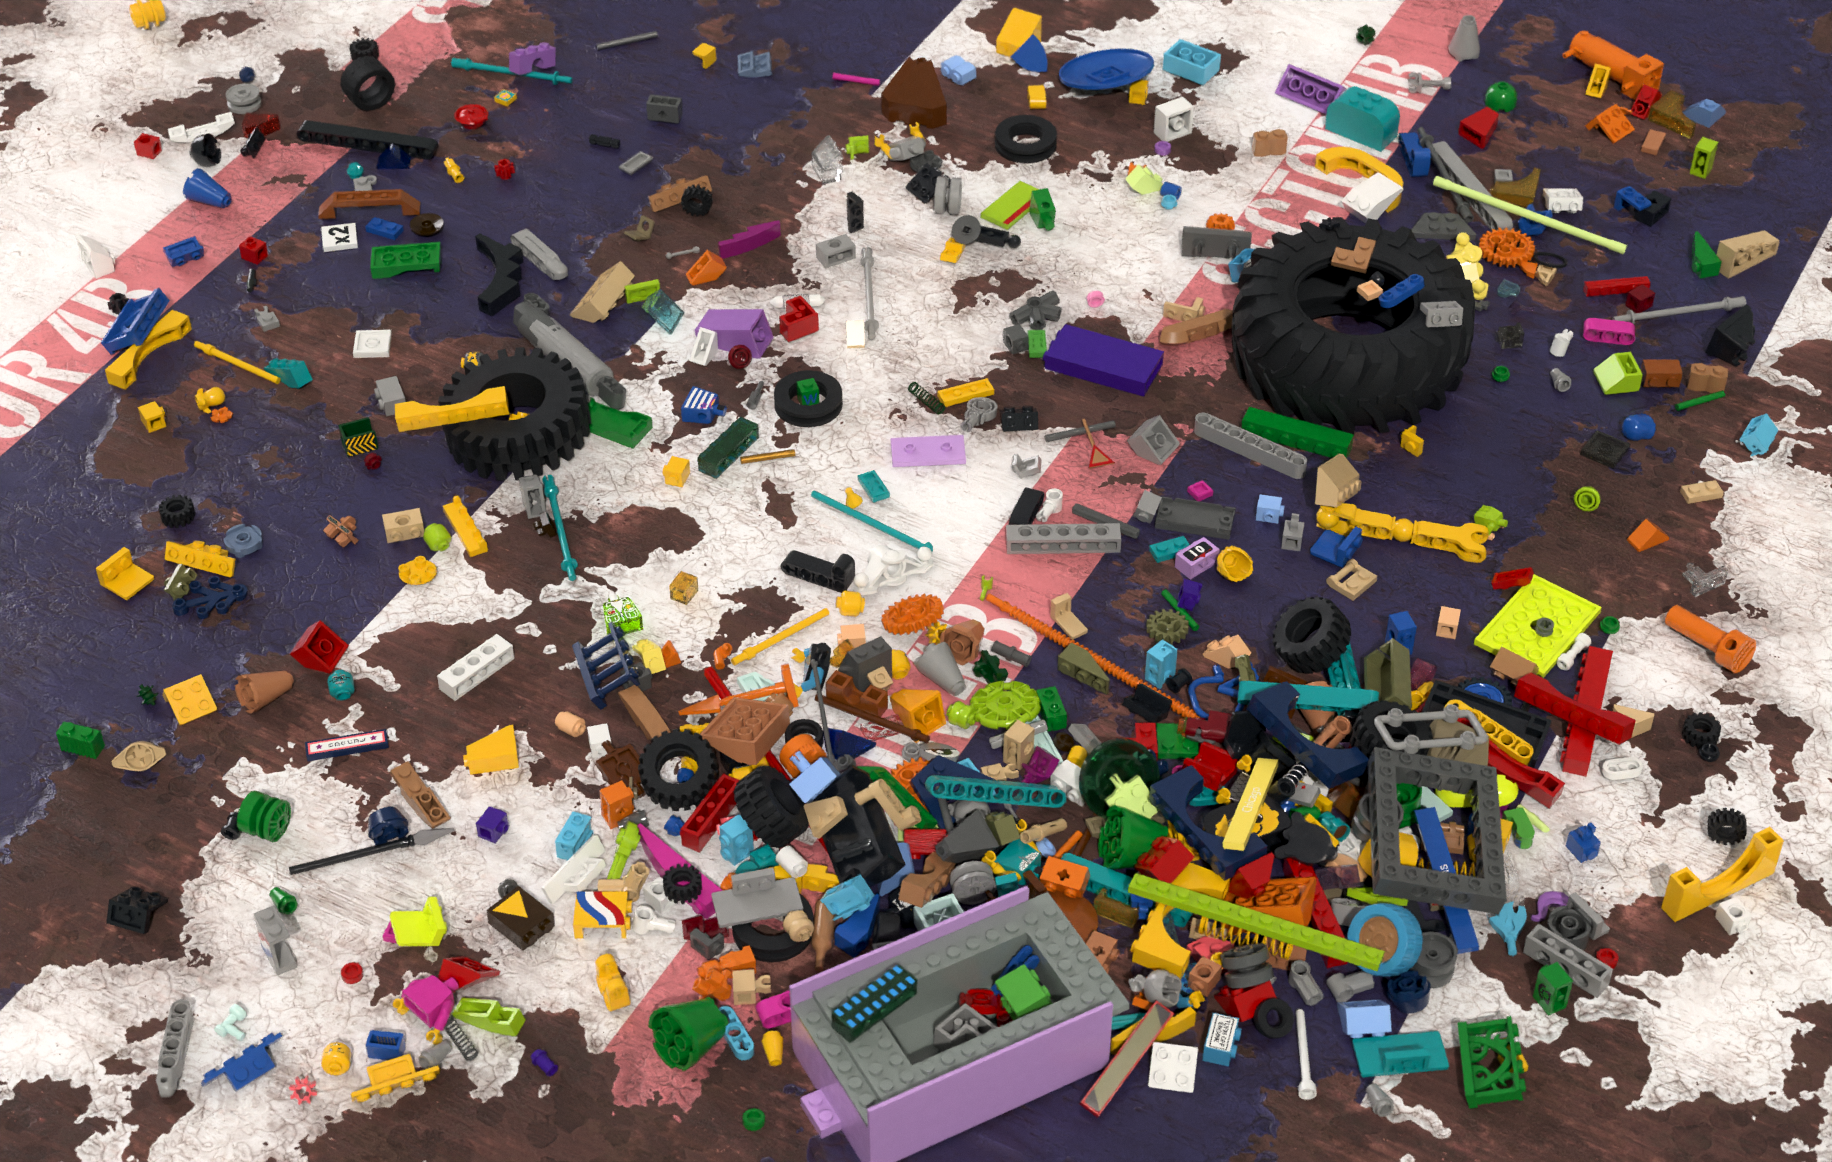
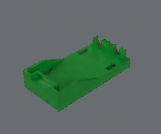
(395, 259)
(618, 426)

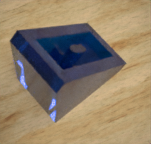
(394, 158)

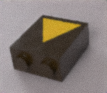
(520, 918)

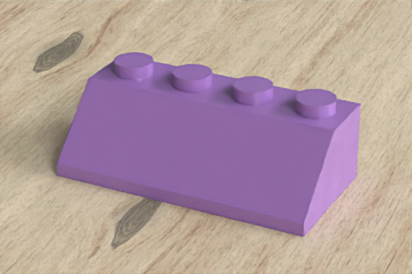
(1308, 89)

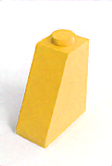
(493, 752)

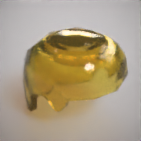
(840, 652)

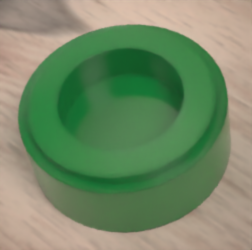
(753, 1119)

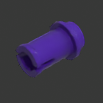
(541, 1059)

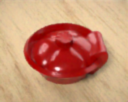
(471, 116)

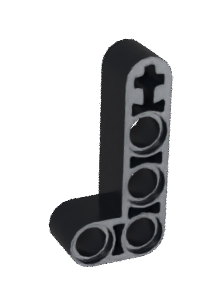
(834, 576)

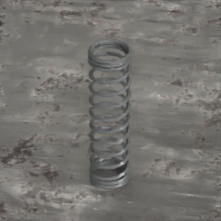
(470, 1058)

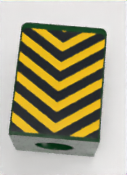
(358, 437)

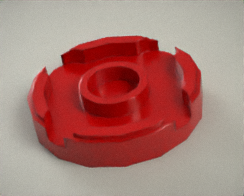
(982, 1001)

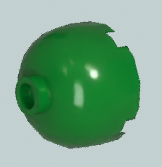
(1501, 96)

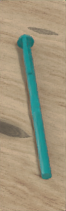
(870, 521)

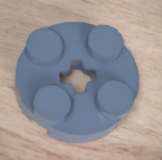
(252, 540)

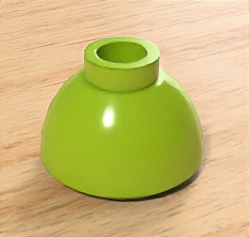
(1587, 498)

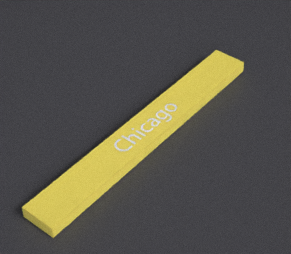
(1250, 804)

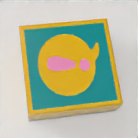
(505, 97)

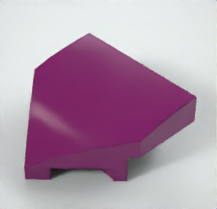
(1040, 766)

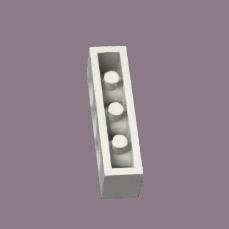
(475, 667)

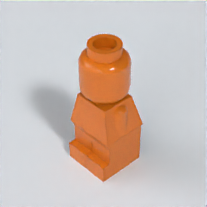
(732, 961)

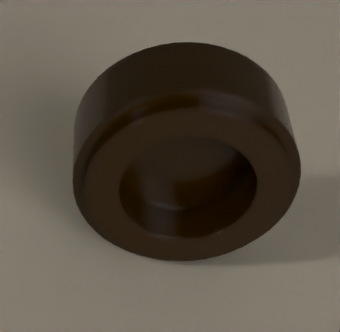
(1063, 742)

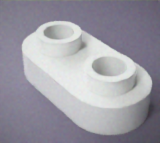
(1622, 768)

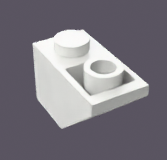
(1067, 779)

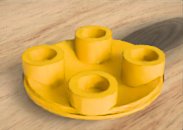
(417, 571)

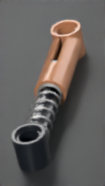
(1285, 786)

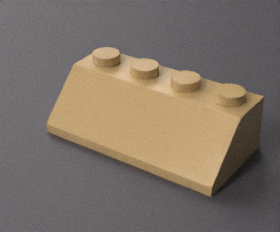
(603, 294)
(1336, 482)

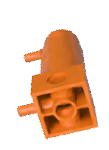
(1625, 67)

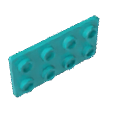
(1400, 1054)

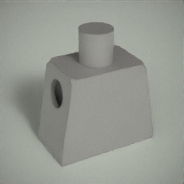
(532, 490)

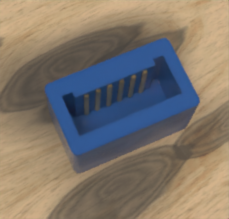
(385, 1045)

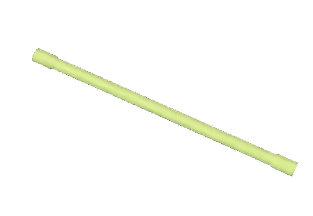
(1610, 244)

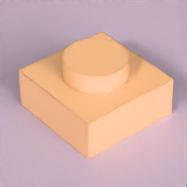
(1369, 290)

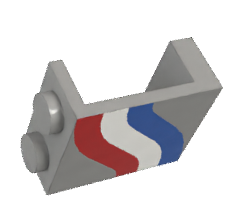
(272, 939)

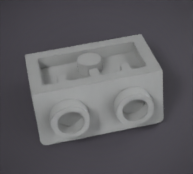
(1442, 313)
(1598, 927)

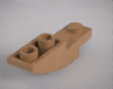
(418, 796)

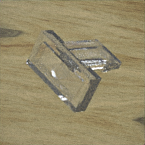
(1702, 581)

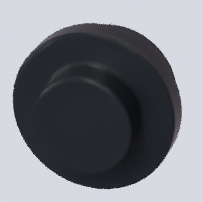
(1709, 752)

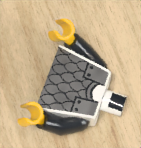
(1236, 792)

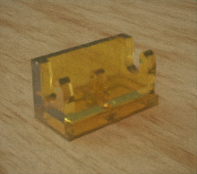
(1115, 910)

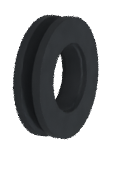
(1024, 152)
(808, 415)
(771, 947)

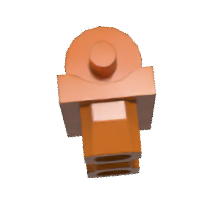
(714, 985)

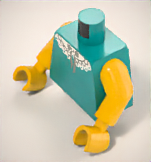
(1016, 858)

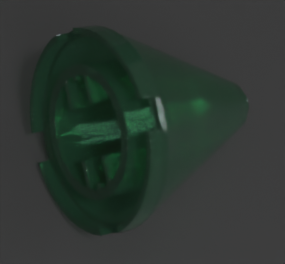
(1113, 757)

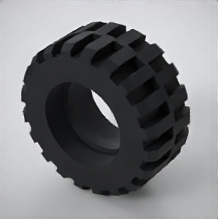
(1323, 647)
(1366, 736)
(671, 746)
(771, 806)

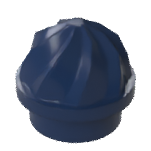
(246, 74)

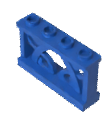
(135, 321)

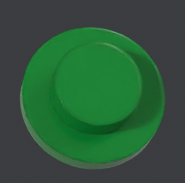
(1500, 373)
(1610, 625)

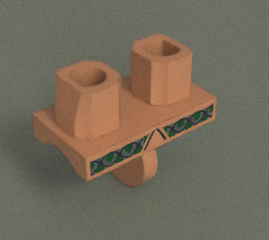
(344, 528)

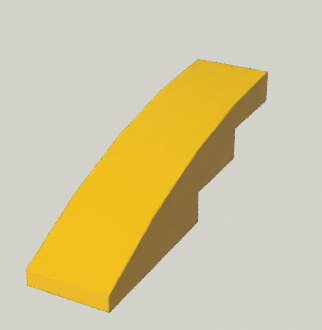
(1174, 1027)

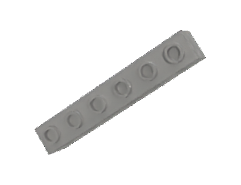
(1063, 538)

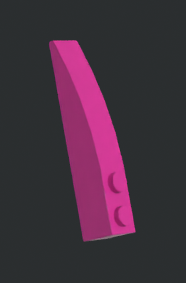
(664, 857)

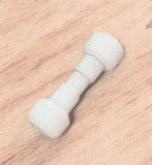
(1566, 660)

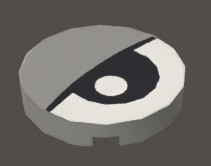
(932, 749)

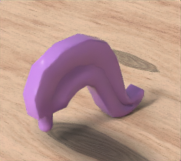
(1548, 900)

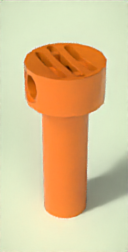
(1732, 649)

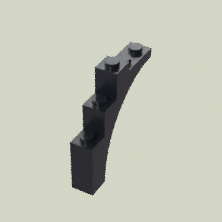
(506, 280)

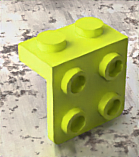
(419, 927)

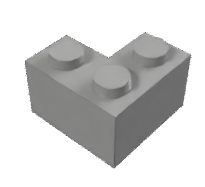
(961, 1027)

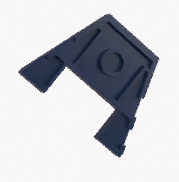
(942, 767)

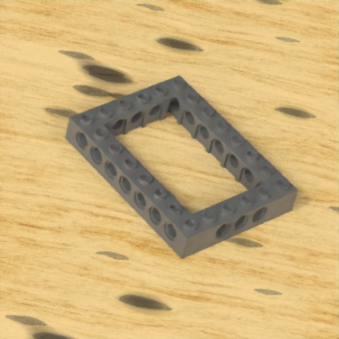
(1391, 879)

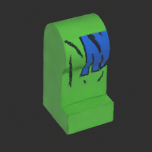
(1522, 827)

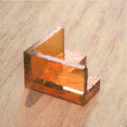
(1345, 798)

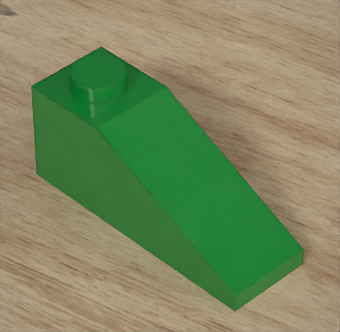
(1704, 260)

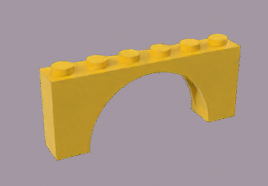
(1688, 895)
(1155, 946)

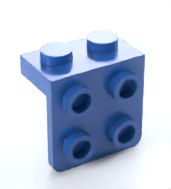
(1336, 547)

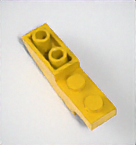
(814, 879)

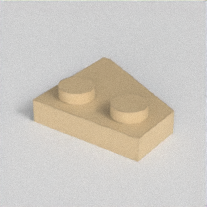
(825, 814)

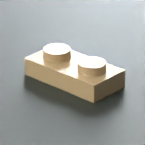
(1701, 491)

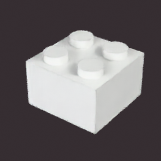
(1173, 119)

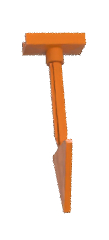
(714, 704)

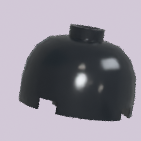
(204, 150)

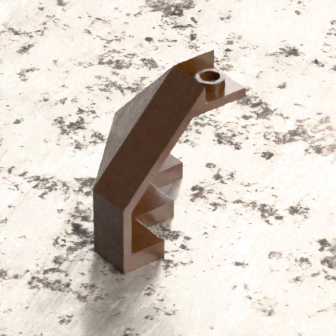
(915, 95)

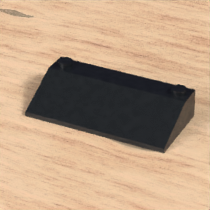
(1524, 724)
(861, 823)

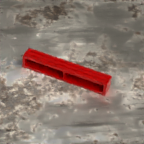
(1614, 286)

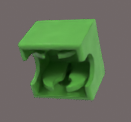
(1022, 992)

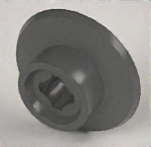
(960, 226)

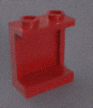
(1213, 765)

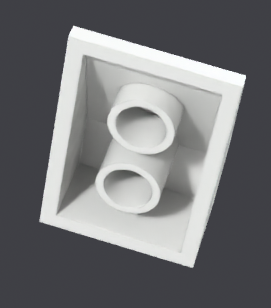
(1371, 197)

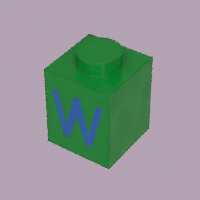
(807, 392)

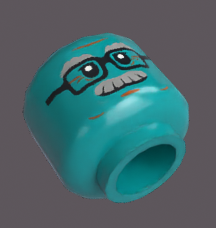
(341, 685)

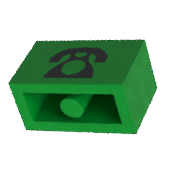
(1552, 988)

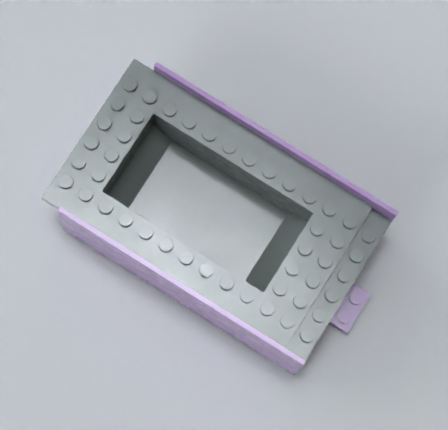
(903, 1093)

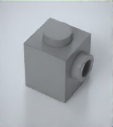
(1147, 506)

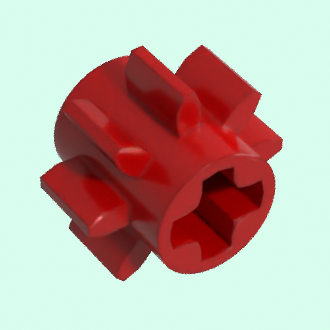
(504, 169)

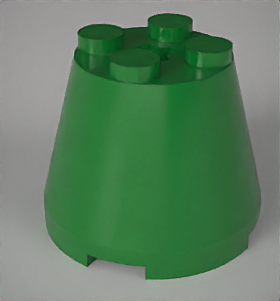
(1127, 837)
(686, 1031)

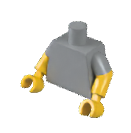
(903, 148)

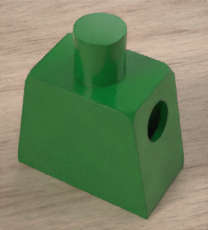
(1042, 209)

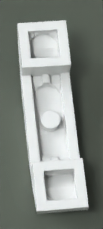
(223, 123)

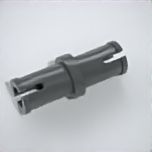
(1011, 653)

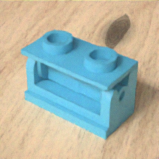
(1759, 434)
(1160, 663)
(573, 835)
(848, 897)

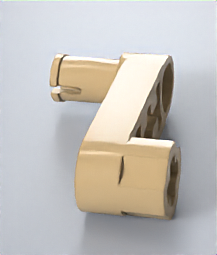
(901, 816)

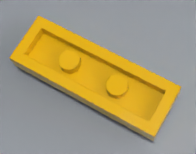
(965, 392)

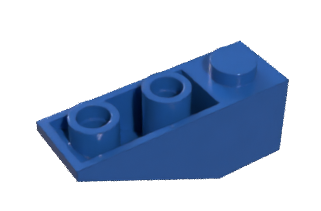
(856, 932)

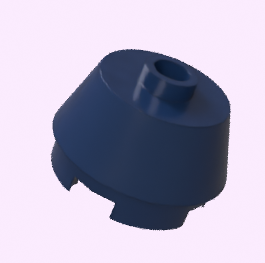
(386, 825)
(1409, 992)

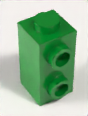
(1052, 708)

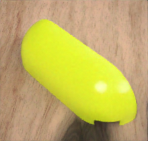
(1506, 791)

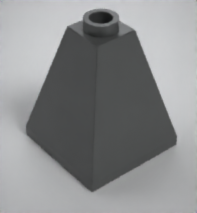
(967, 841)

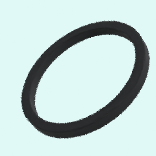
(1547, 264)

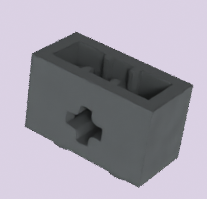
(664, 108)

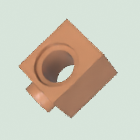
(1204, 976)

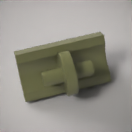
(179, 582)

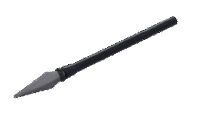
(420, 838)

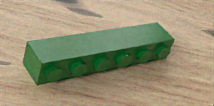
(1297, 433)

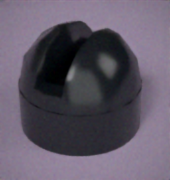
(1378, 278)

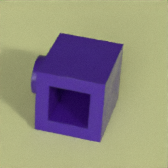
(492, 824)

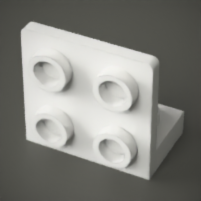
(1173, 1067)

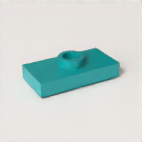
(873, 486)

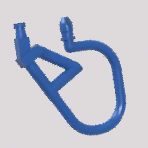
(1225, 688)

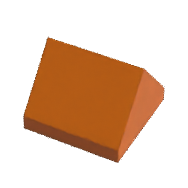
(670, 655)

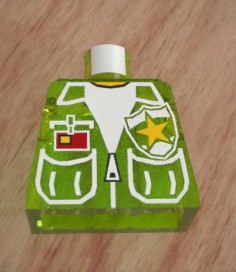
(623, 614)

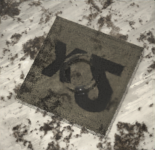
(1605, 449)

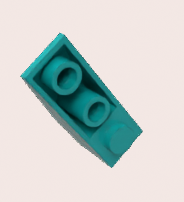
(291, 372)

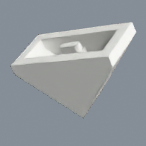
(705, 347)

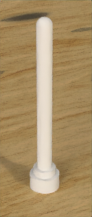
(1306, 1088)

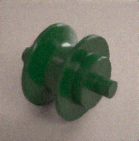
(147, 694)

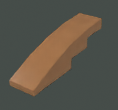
(643, 712)

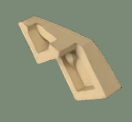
(1545, 274)

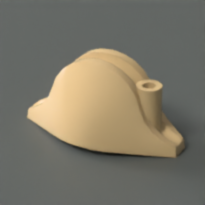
(138, 756)

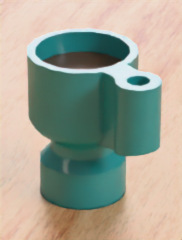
(1334, 825)

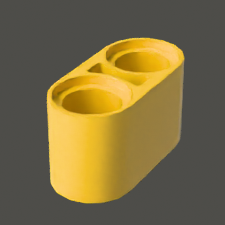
(1036, 97)

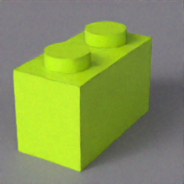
(1703, 157)

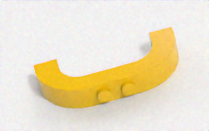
(1359, 161)

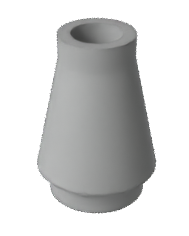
(1560, 380)
(434, 1055)
(1380, 1101)

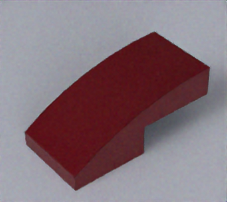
(708, 926)

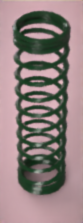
(937, 406)

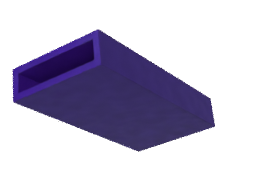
(1103, 360)

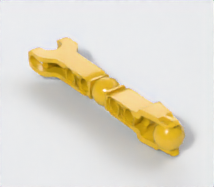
(1454, 539)

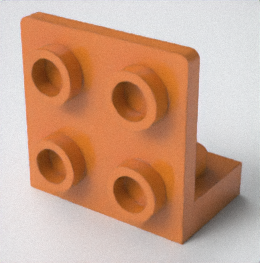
(1613, 123)

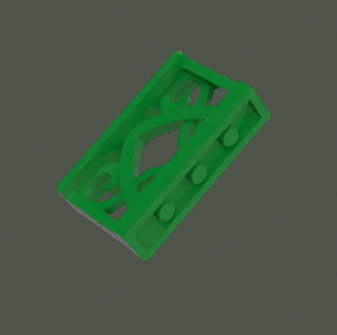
(1475, 1086)

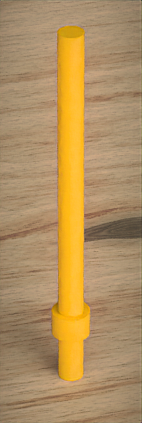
(212, 351)
(751, 652)

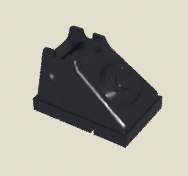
(1733, 337)

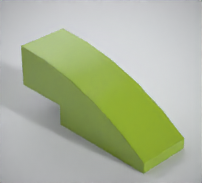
(490, 1016)

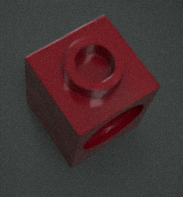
(1640, 299)

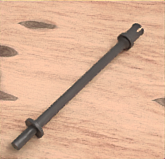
(1462, 207)

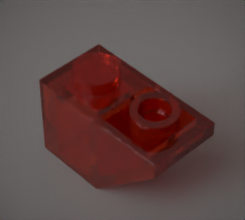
(265, 122)

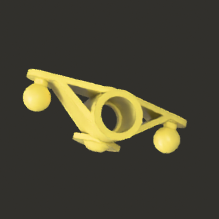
(1469, 256)

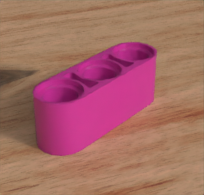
(1609, 331)

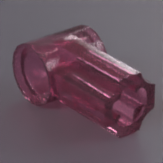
(1421, 672)

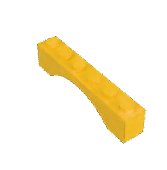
(168, 329)
(487, 404)

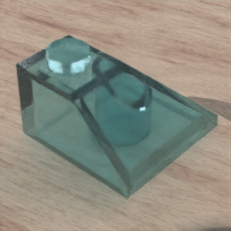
(663, 310)

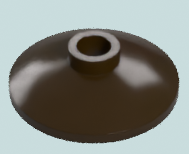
(426, 224)

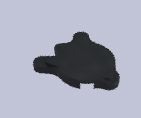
(1306, 843)

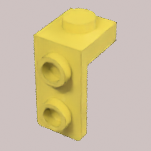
(650, 654)

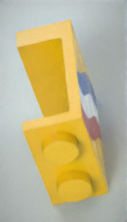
(602, 911)

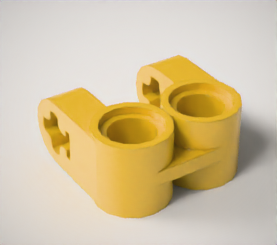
(610, 983)

